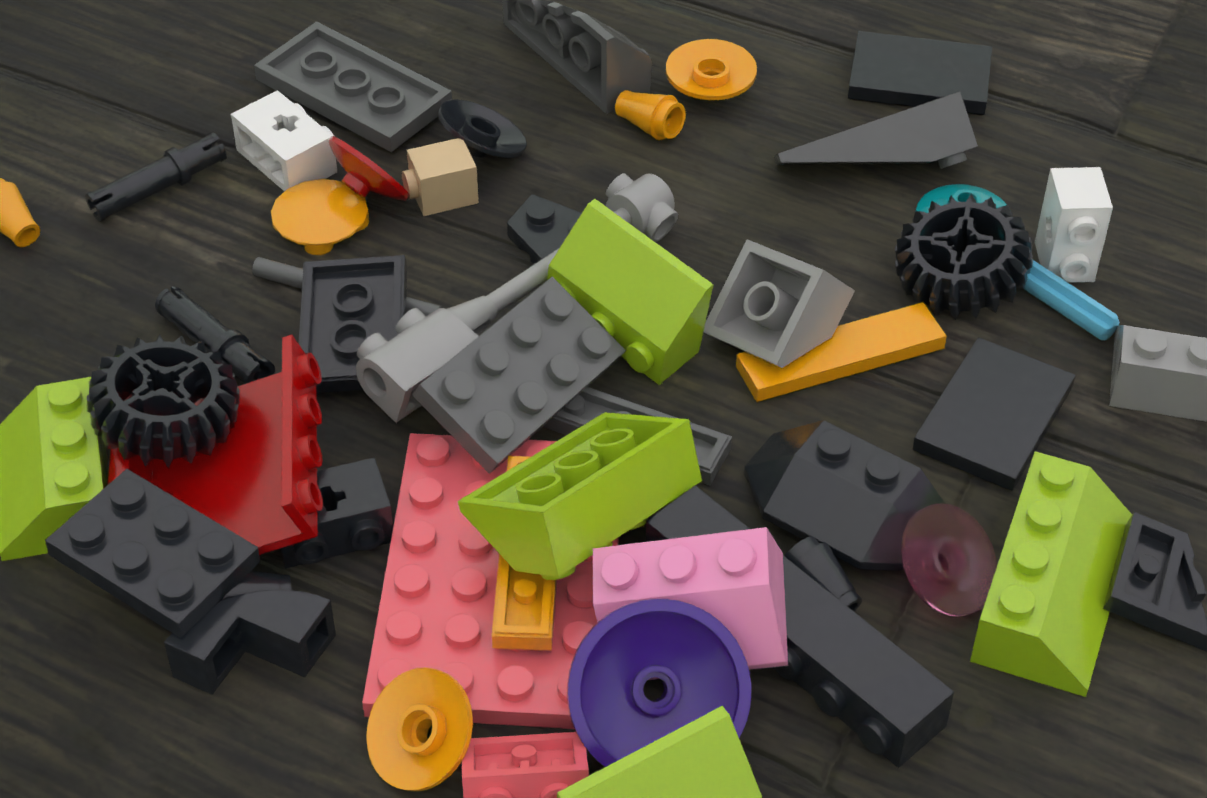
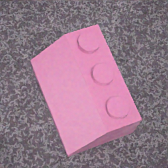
(725, 574)

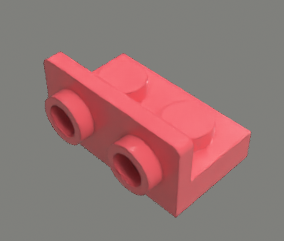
(523, 765)

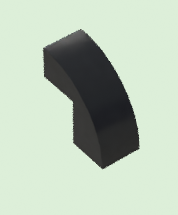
(270, 624)

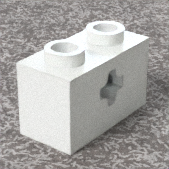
(283, 141)
(1073, 223)

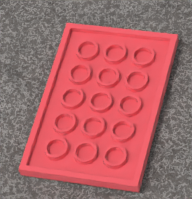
(443, 593)

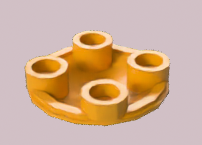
(319, 214)

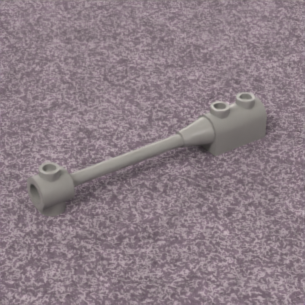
(424, 343)

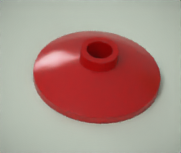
(364, 174)

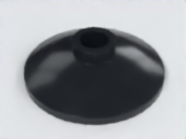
(482, 129)

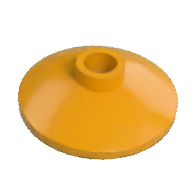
(711, 69)
(401, 724)

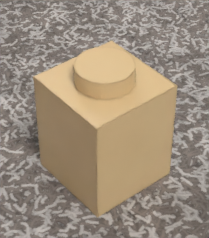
(441, 176)

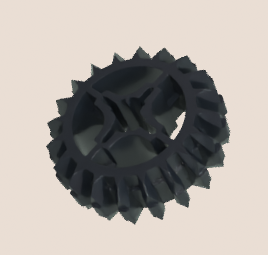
(963, 256)
(161, 413)

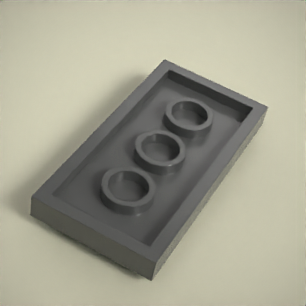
(353, 85)
(518, 374)

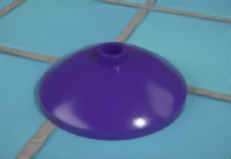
(648, 640)

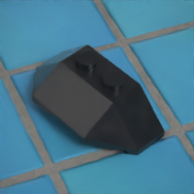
(839, 492)

